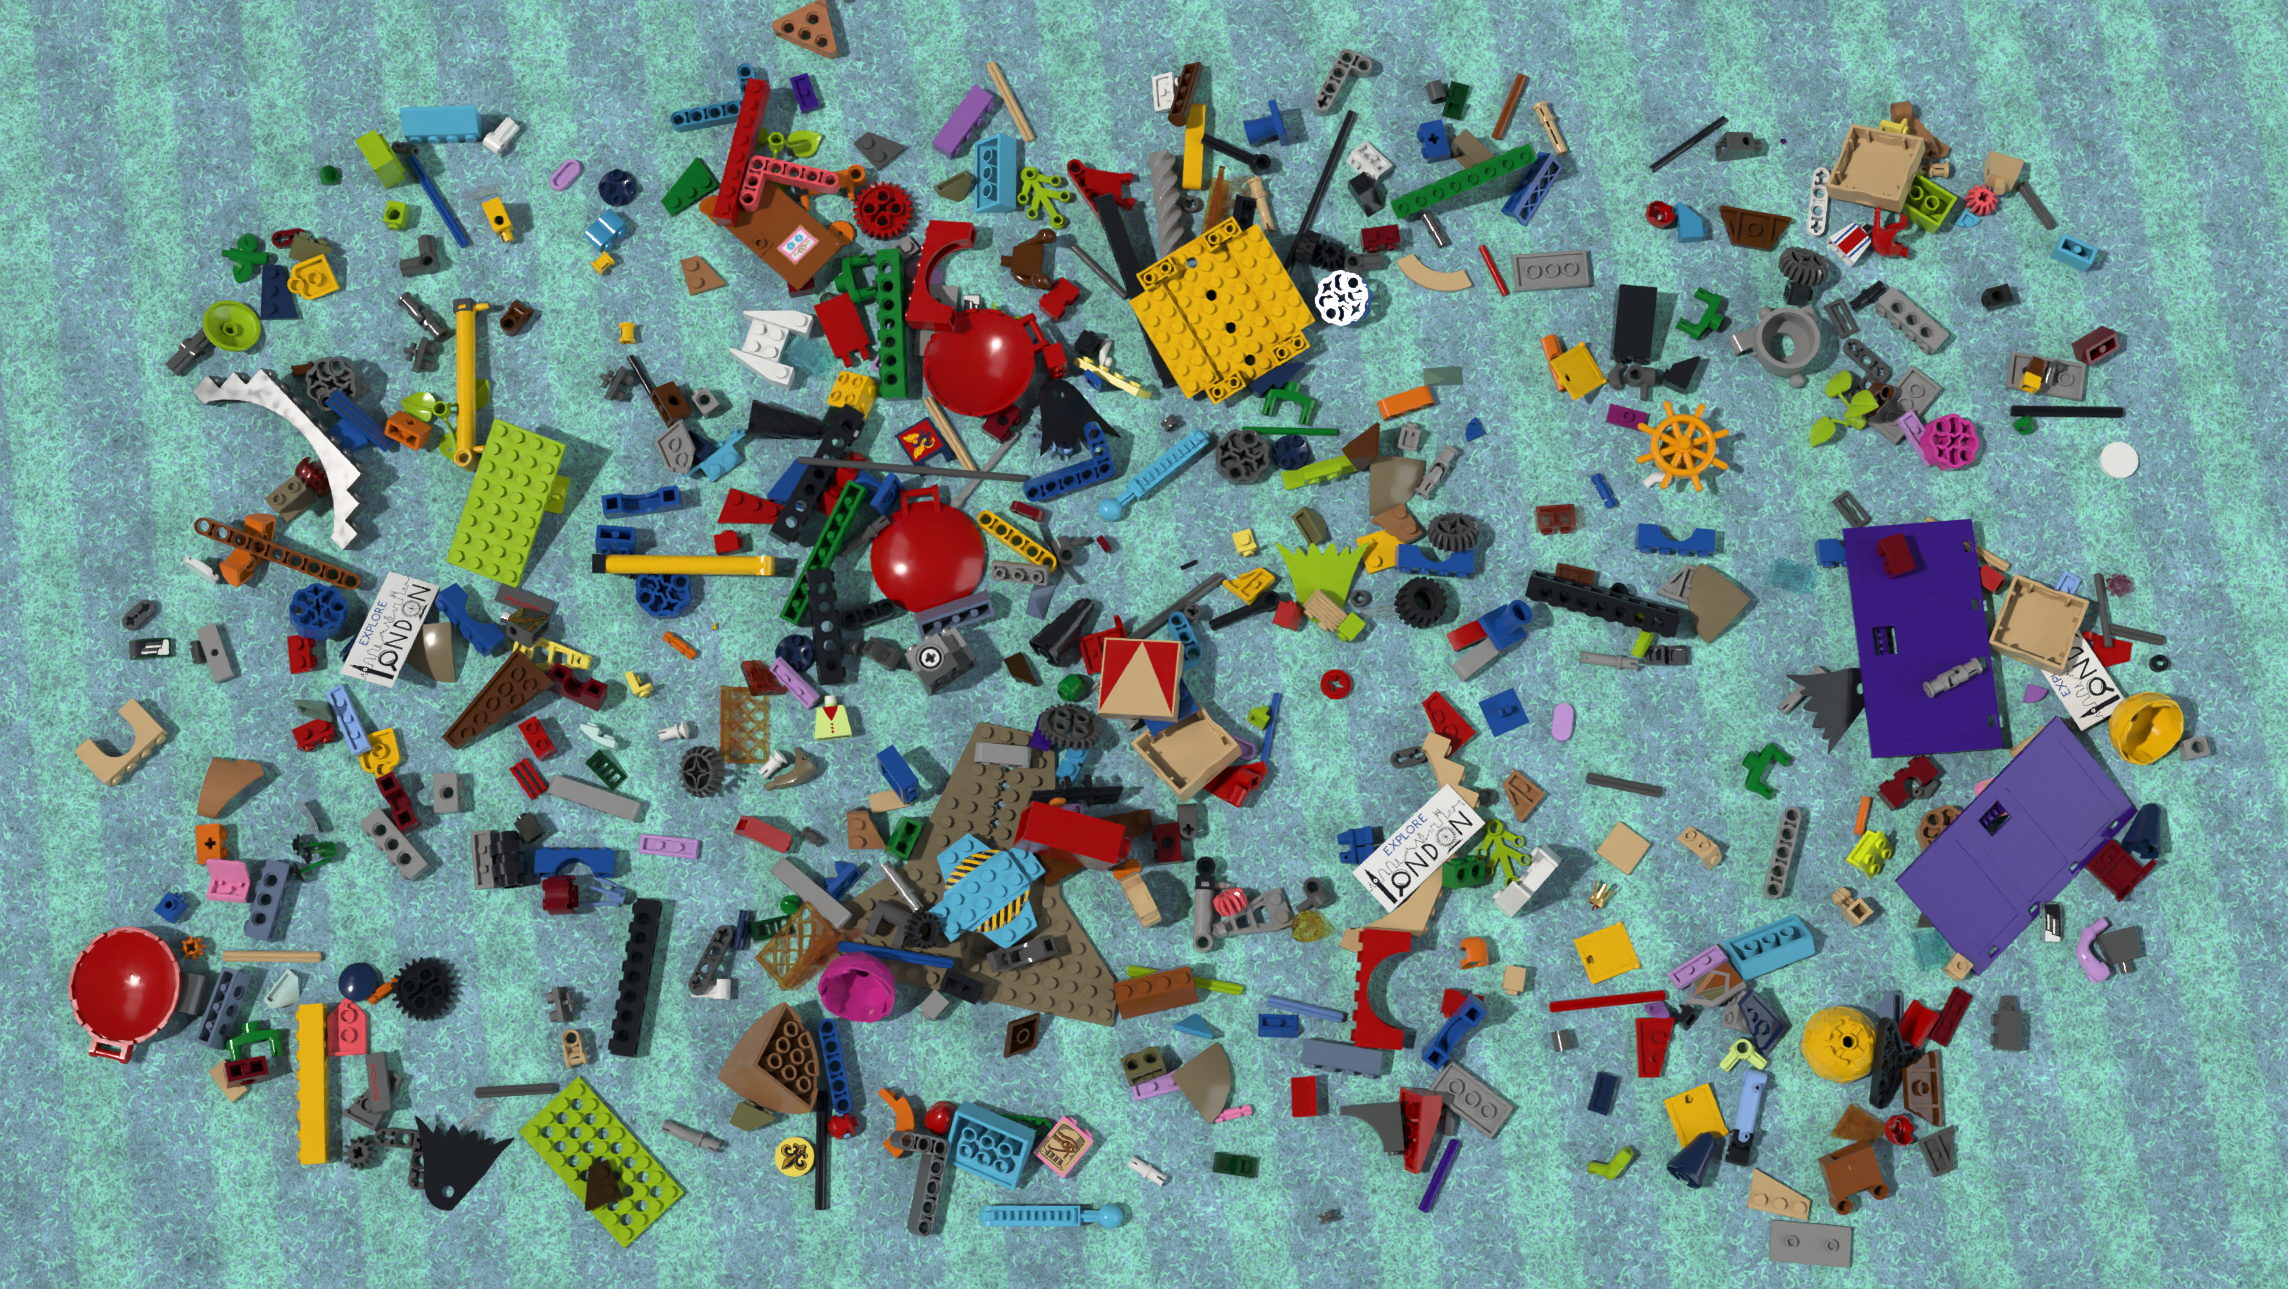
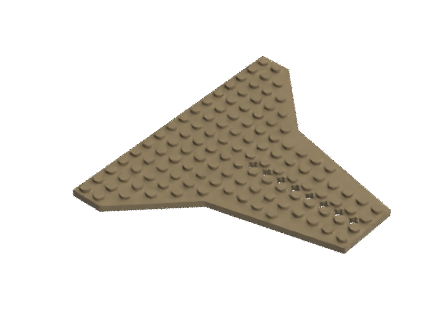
(1063, 985)

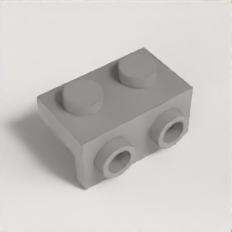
(1733, 1017)

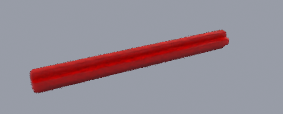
(1606, 1001)

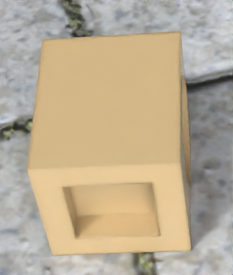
(1957, 967)
(1513, 980)

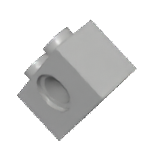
(441, 785)

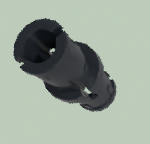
(1867, 295)

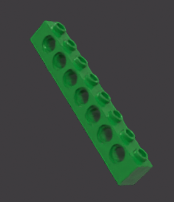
(1464, 180)
(899, 390)
(825, 549)

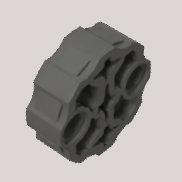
(327, 370)
(1242, 466)

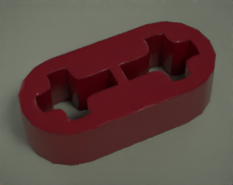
(286, 234)
(1027, 511)

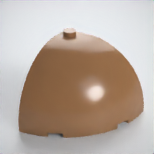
(775, 1063)

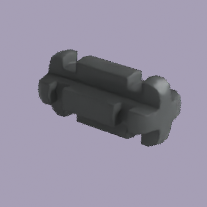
(197, 652)
(812, 836)

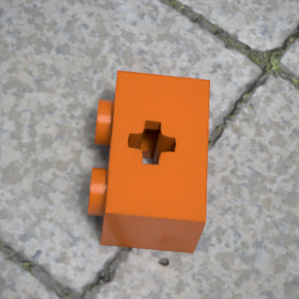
(408, 430)
(205, 836)

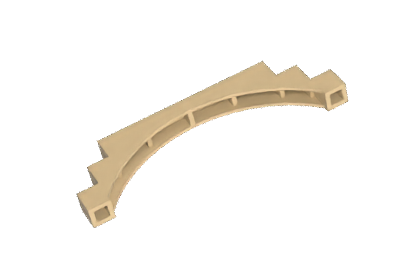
(1419, 906)

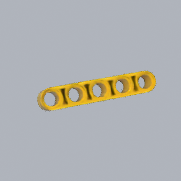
(1193, 148)
(1010, 535)

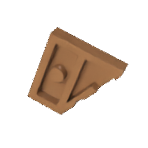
(700, 276)
(1398, 524)
(1521, 794)
(863, 832)

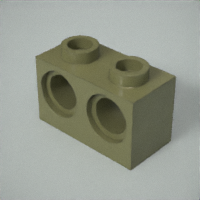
(1144, 1071)

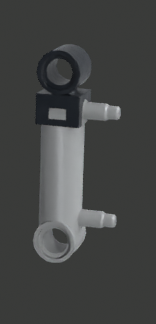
(1204, 905)

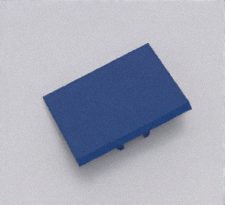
(1503, 712)

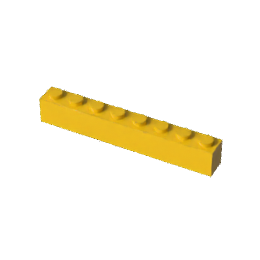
(313, 1084)

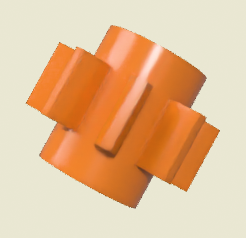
(197, 944)

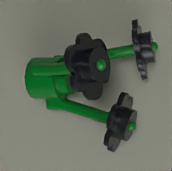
(325, 850)

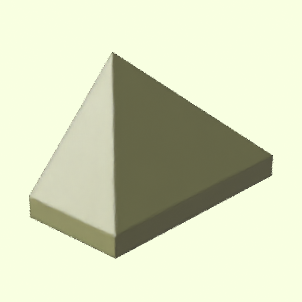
(954, 187)
(1310, 525)

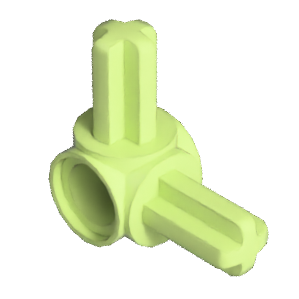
(1749, 1054)

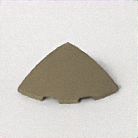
(1393, 482)
(1713, 602)
(435, 652)
(1206, 1081)

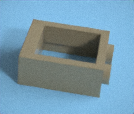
(1469, 149)

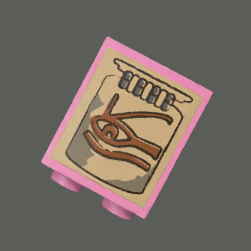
(1064, 1146)

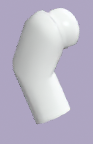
(1103, 350)
(1653, 478)

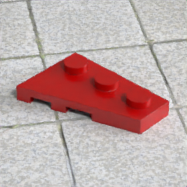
(748, 509)
(1447, 721)
(1651, 1044)

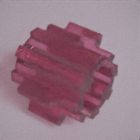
(2116, 589)

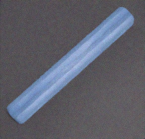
(1305, 1009)

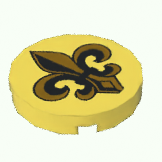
(794, 1156)

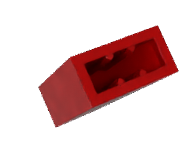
(763, 834)

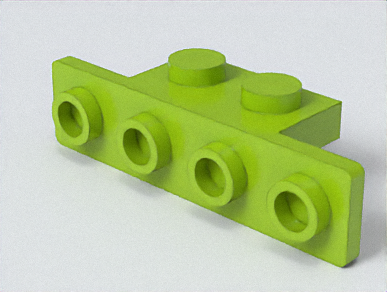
(1317, 472)

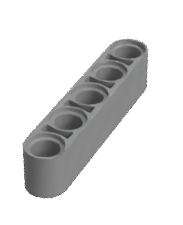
(594, 798)
(1786, 845)
(811, 892)

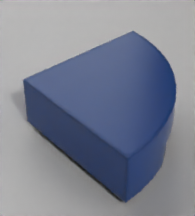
(1473, 430)

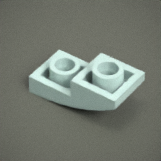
(594, 733)

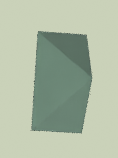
(1442, 376)
(314, 709)

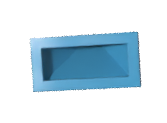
(1193, 1025)

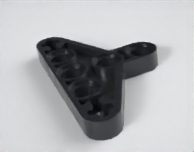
(1890, 1070)

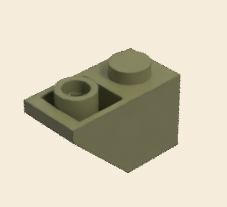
(305, 247)
(749, 1118)

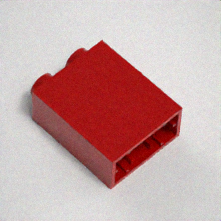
(1071, 837)

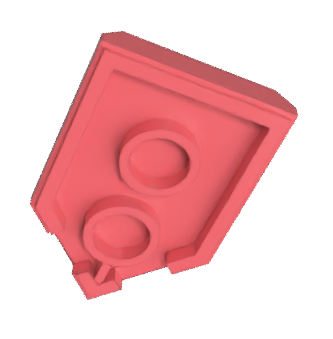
(346, 1030)

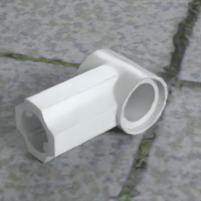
(499, 139)
(717, 989)

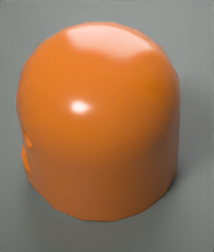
(1476, 952)

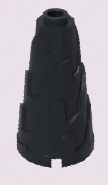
(777, 423)
(1057, 637)

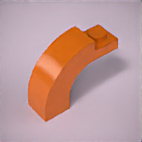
(904, 1117)

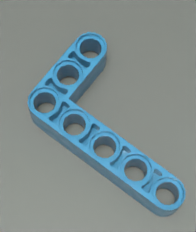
(707, 111)
(1184, 630)

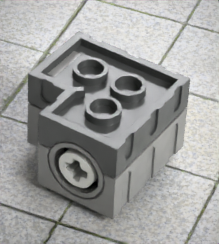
(940, 659)

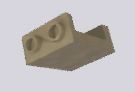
(291, 498)

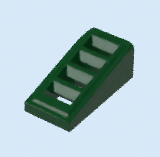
(593, 758)
(753, 928)

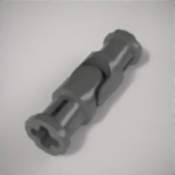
(422, 316)

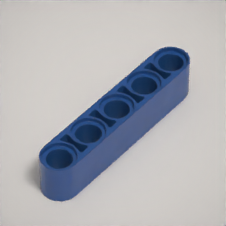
(829, 1058)

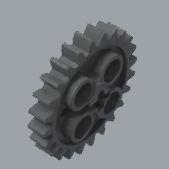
(1056, 722)

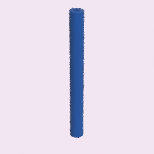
(1270, 727)

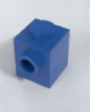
(171, 907)

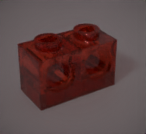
(1553, 513)

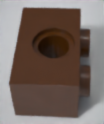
(661, 398)

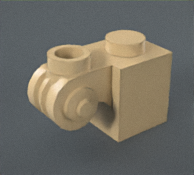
(1853, 910)

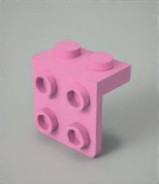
(228, 881)

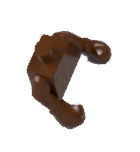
(1028, 260)

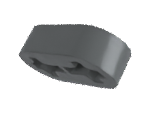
(142, 618)
(1409, 761)

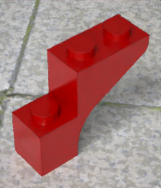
(840, 479)

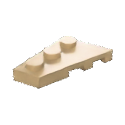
(1776, 1198)

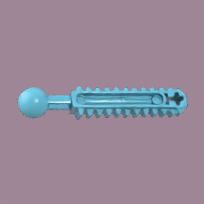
(1155, 473)
(1108, 1216)

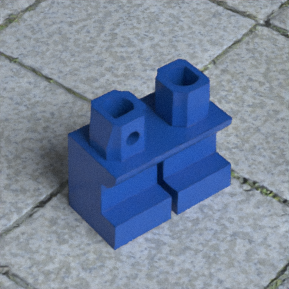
(1355, 840)

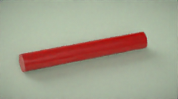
(1493, 270)

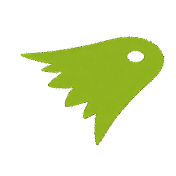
(1324, 572)

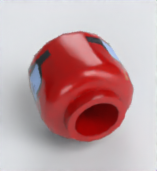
(842, 1126)

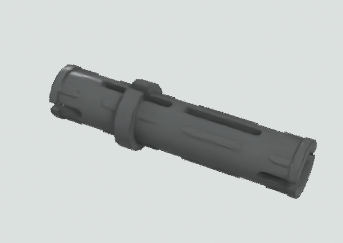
(864, 535)

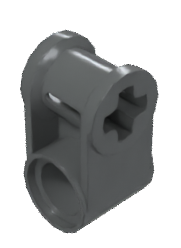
(1187, 818)

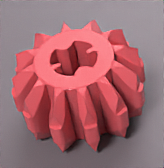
(1980, 206)
(1230, 902)

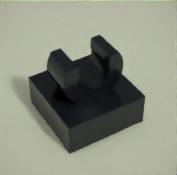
(1687, 1016)

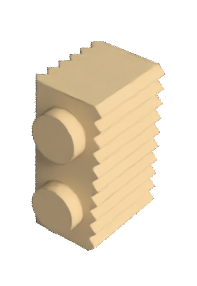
(1324, 610)

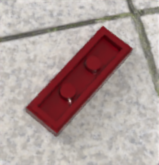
(1949, 1016)

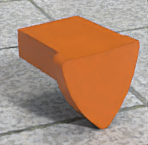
(707, 207)

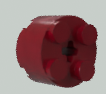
(560, 895)

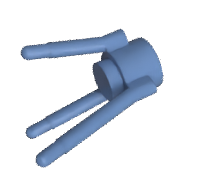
(616, 895)

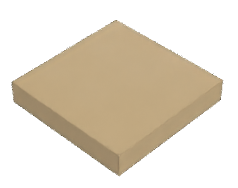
(1623, 848)

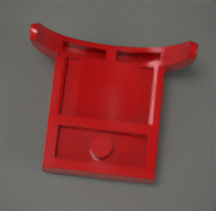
(1093, 646)

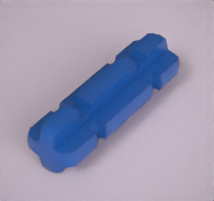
(1603, 490)

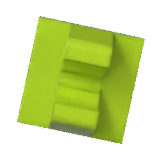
(1258, 717)

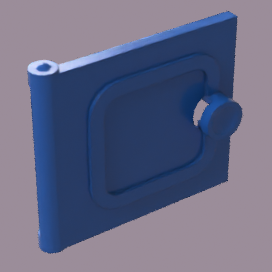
(1186, 708)

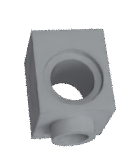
(709, 409)
(2188, 753)
(933, 1006)

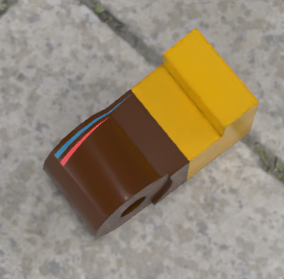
(2033, 375)

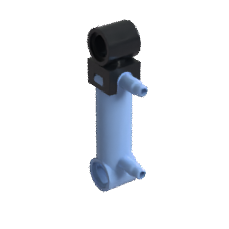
(1742, 1133)

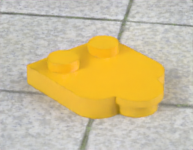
(312, 278)
(1379, 552)
(383, 755)

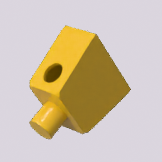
(496, 208)

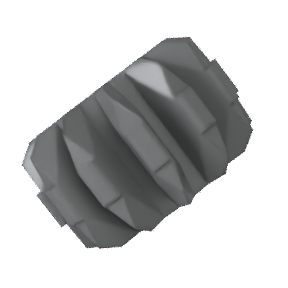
(353, 1155)

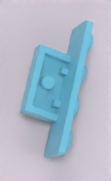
(721, 459)

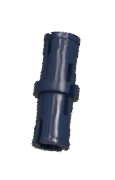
(742, 930)

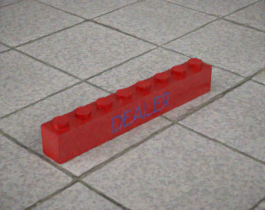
(741, 151)

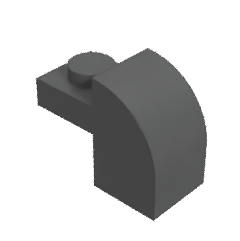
(881, 654)

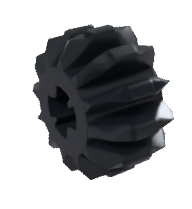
(1337, 255)

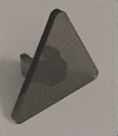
(973, 948)

